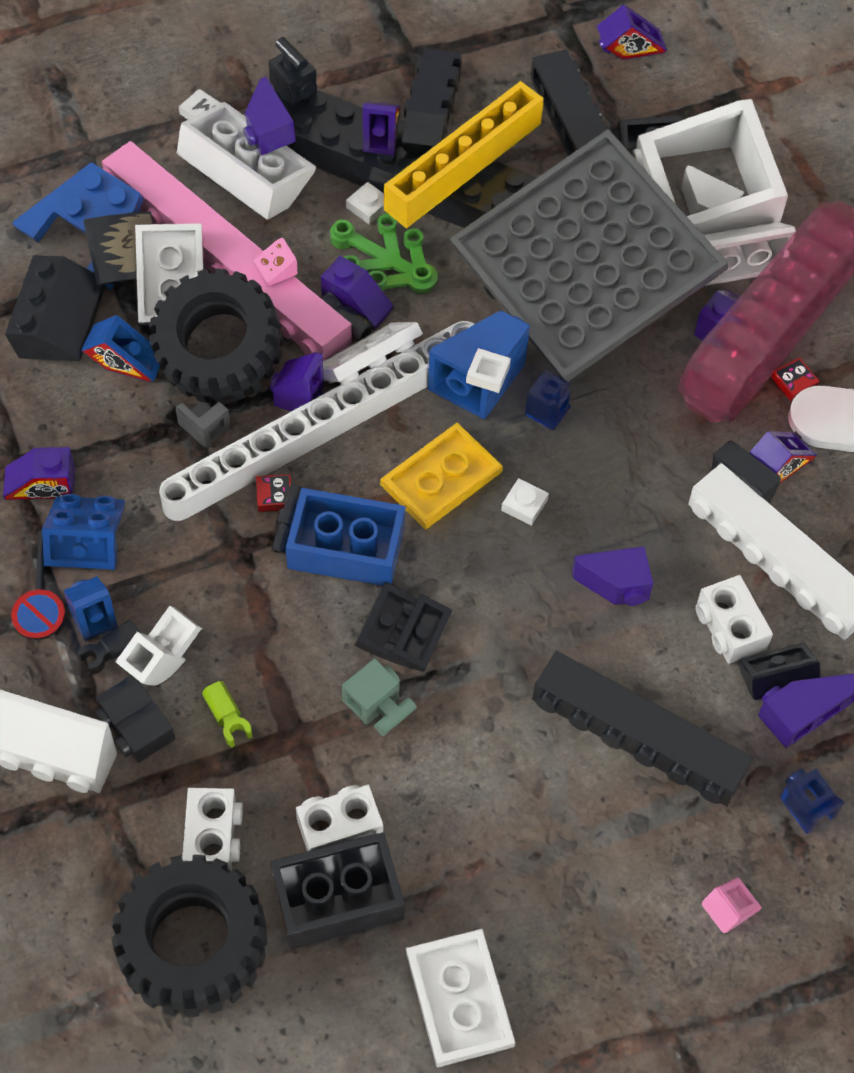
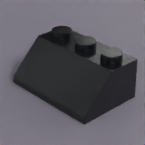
(54, 310)
(337, 890)

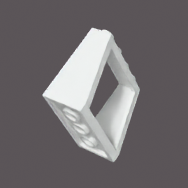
(720, 128)

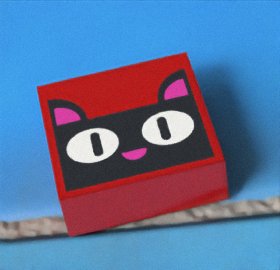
(794, 378)
(272, 492)

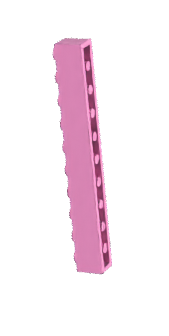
(300, 311)

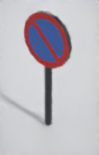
(38, 611)

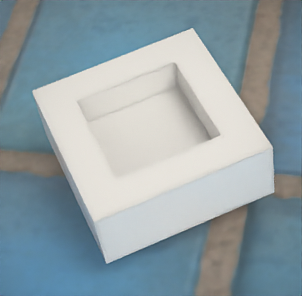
(366, 203)
(488, 370)
(524, 501)

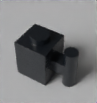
(292, 73)

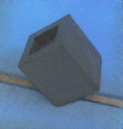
(204, 422)

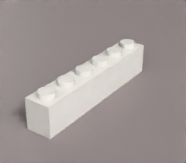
(777, 548)

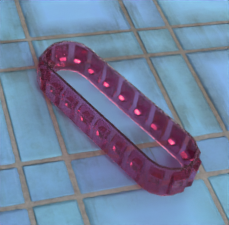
(771, 315)

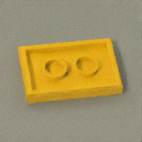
(441, 475)

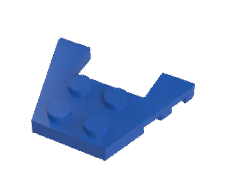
(83, 196)

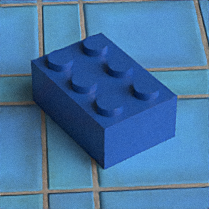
(345, 537)

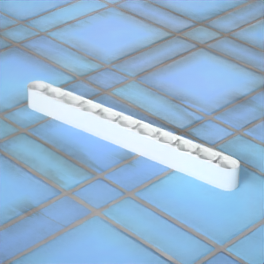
(305, 421)

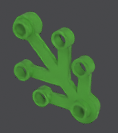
(344, 236)

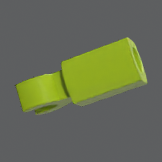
(225, 711)

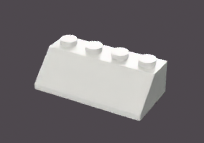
(219, 149)
(749, 249)
(54, 743)

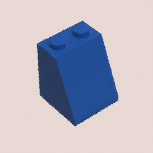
(453, 357)

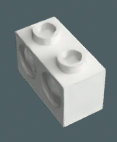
(741, 617)
(335, 811)
(204, 831)

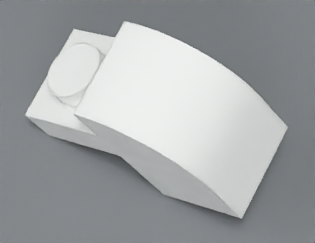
(160, 653)

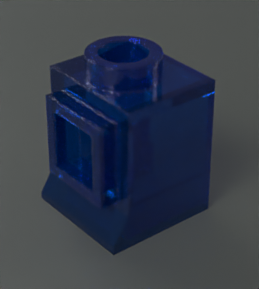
(548, 400)
(800, 806)

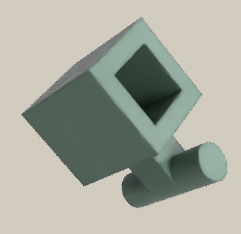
(374, 693)

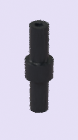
(285, 519)

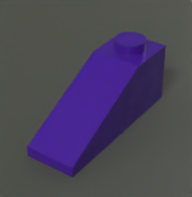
(805, 705)

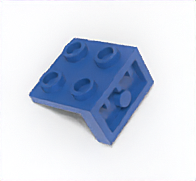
(82, 532)

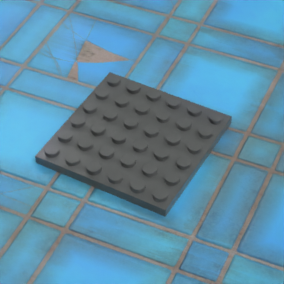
(588, 254)

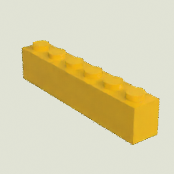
(462, 154)

